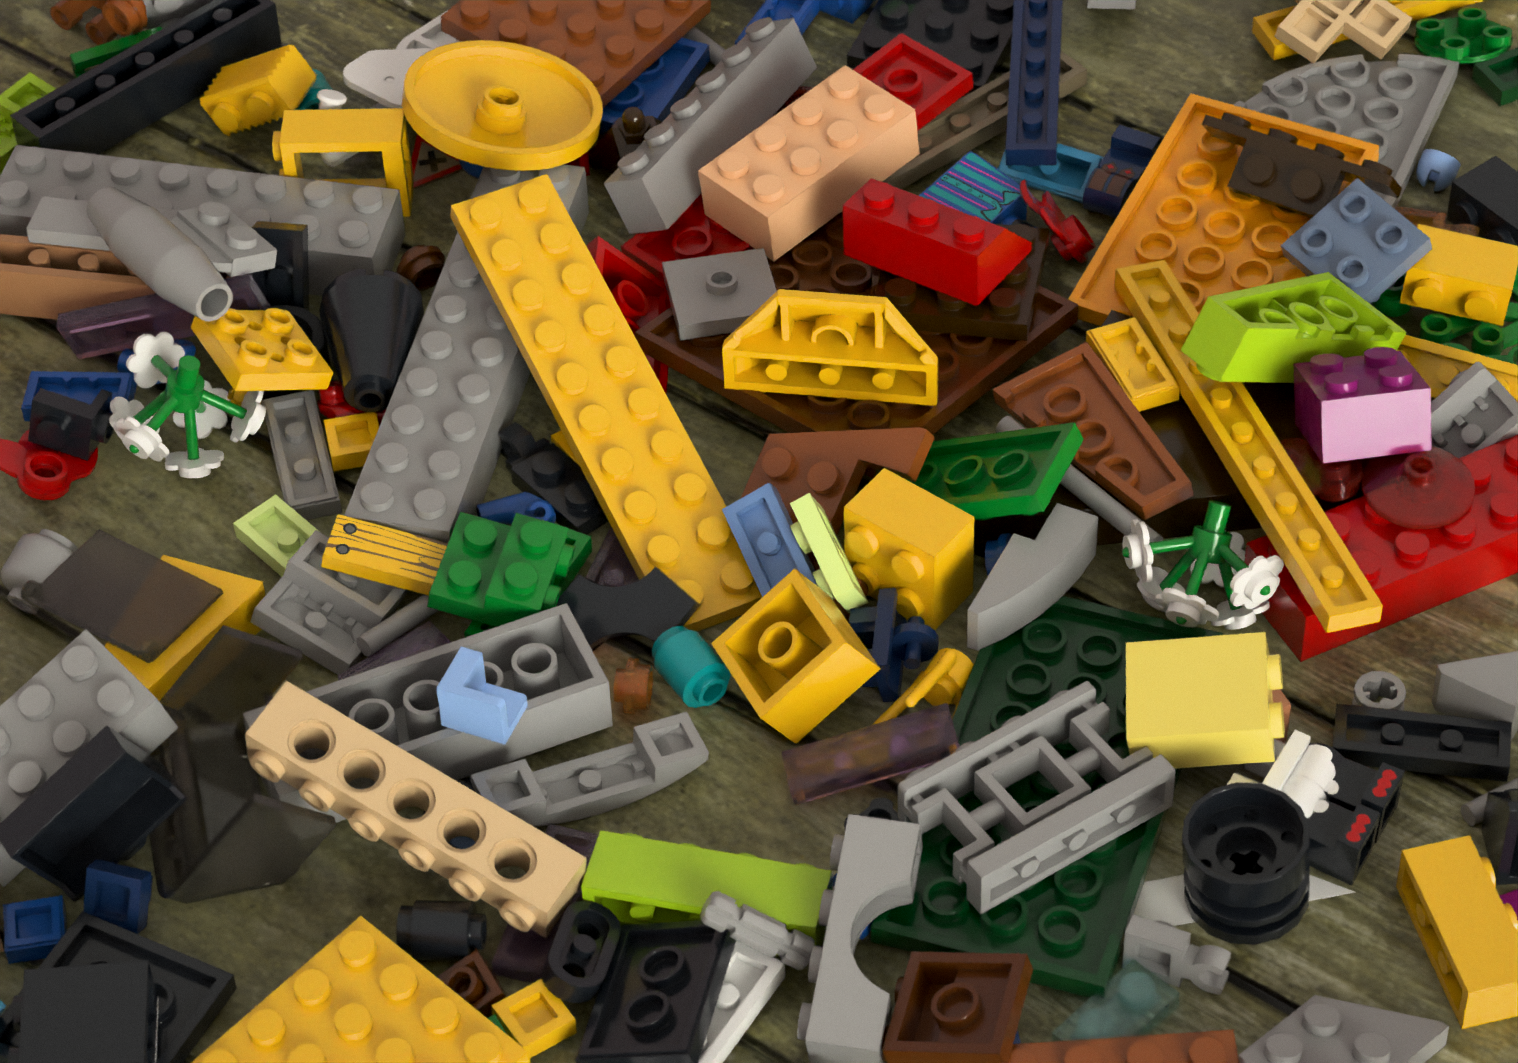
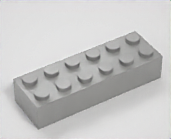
(532, 655)

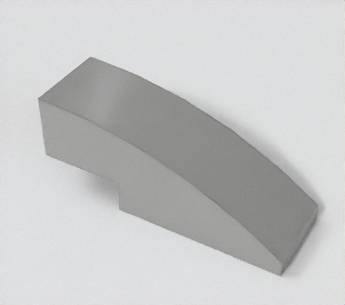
(1032, 575)

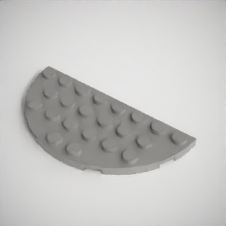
(1368, 101)

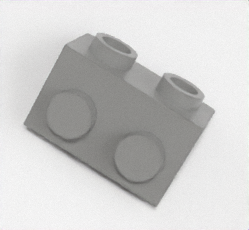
(1473, 413)

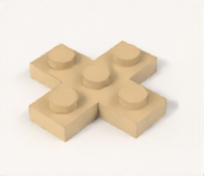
(1317, 24)

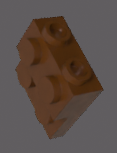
(957, 1008)

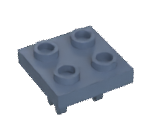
(1358, 242)

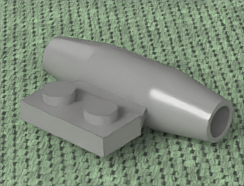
(182, 254)

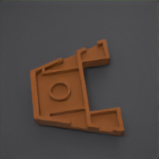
(832, 467)

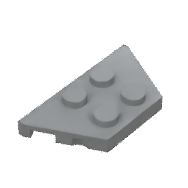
(1347, 1033)

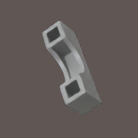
(875, 872)

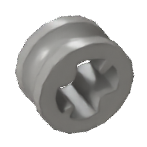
(1378, 684)

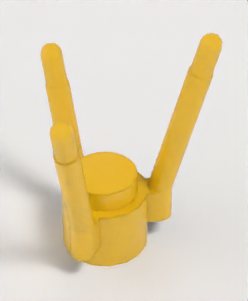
(938, 684)

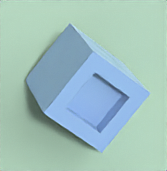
(474, 705)

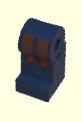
(1119, 171)

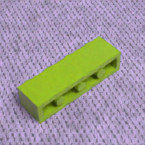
(671, 881)

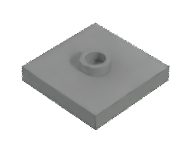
(717, 291)

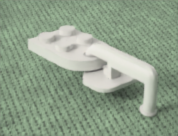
(382, 75)

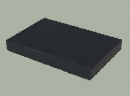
(658, 994)

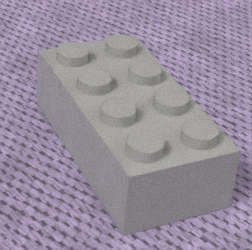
(62, 713)

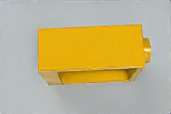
(349, 132)

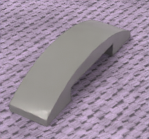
(600, 781)

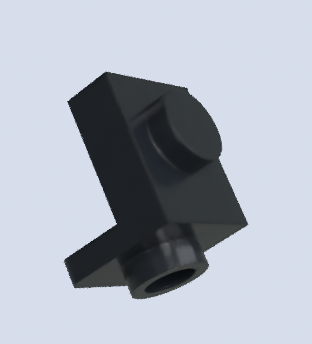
(69, 423)

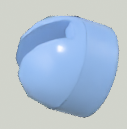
(1437, 168)

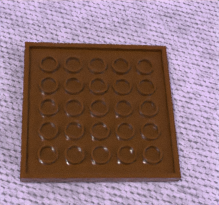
(818, 264)

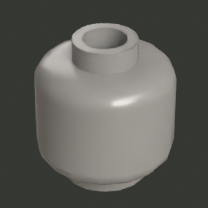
(33, 559)

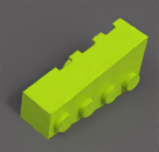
(1270, 327)

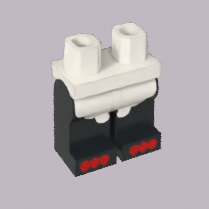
(1339, 797)

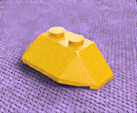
(831, 349)

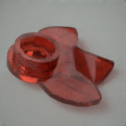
(1328, 480)

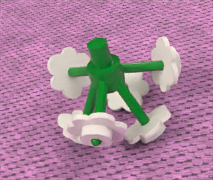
(193, 400)
(1212, 557)

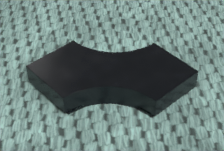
(634, 609)

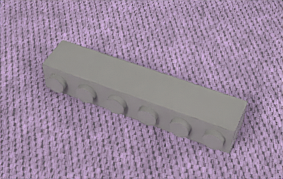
(723, 108)

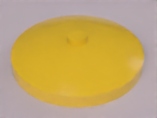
(502, 105)

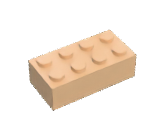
(808, 162)

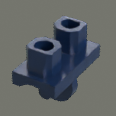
(893, 642)

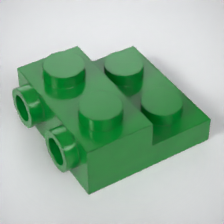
(501, 570)

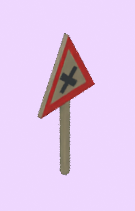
(431, 164)

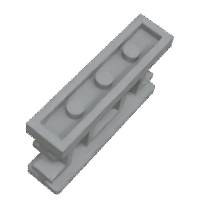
(1053, 831)

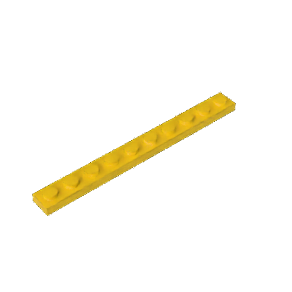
(1253, 457)

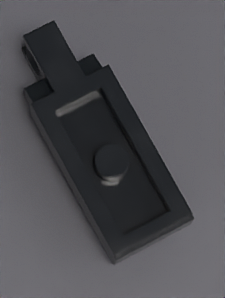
(552, 476)

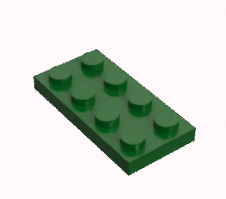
(1001, 470)

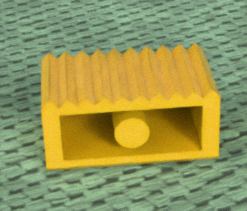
(258, 89)

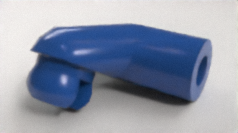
(524, 503)

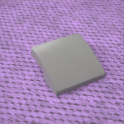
(324, 608)

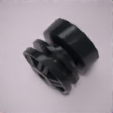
(1246, 863)

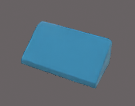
(1064, 179)

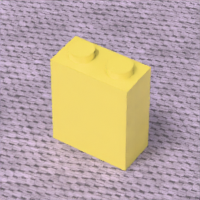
(1204, 699)

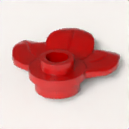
(1069, 234)
(41, 470)

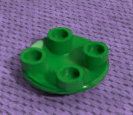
(1463, 38)

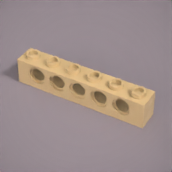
(302, 722)

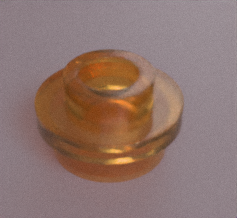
(634, 686)

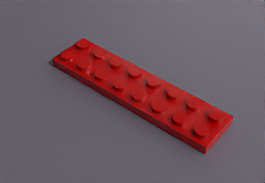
(900, 67)

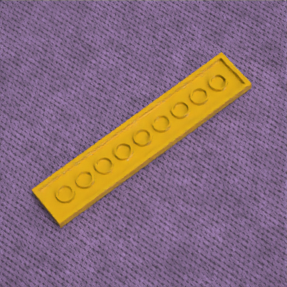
(605, 396)

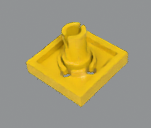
(262, 352)

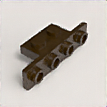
(1291, 175)

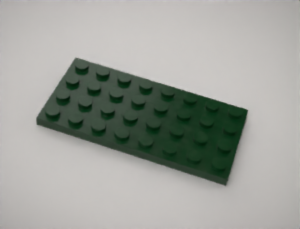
(1079, 915)

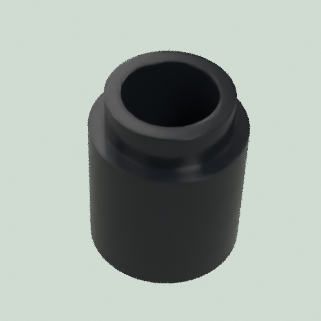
(441, 930)

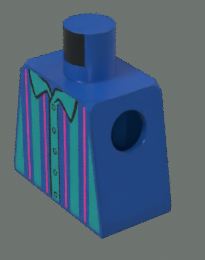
(980, 191)

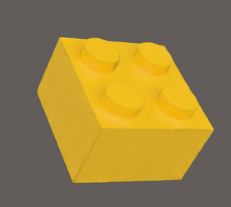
(910, 543)
(795, 656)

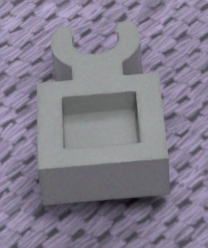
(1172, 957)

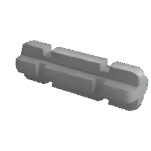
(757, 930)

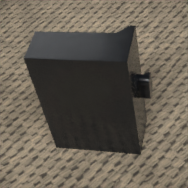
(91, 810)

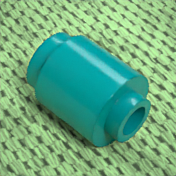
(690, 666)

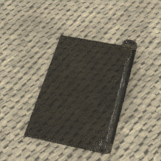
(123, 596)

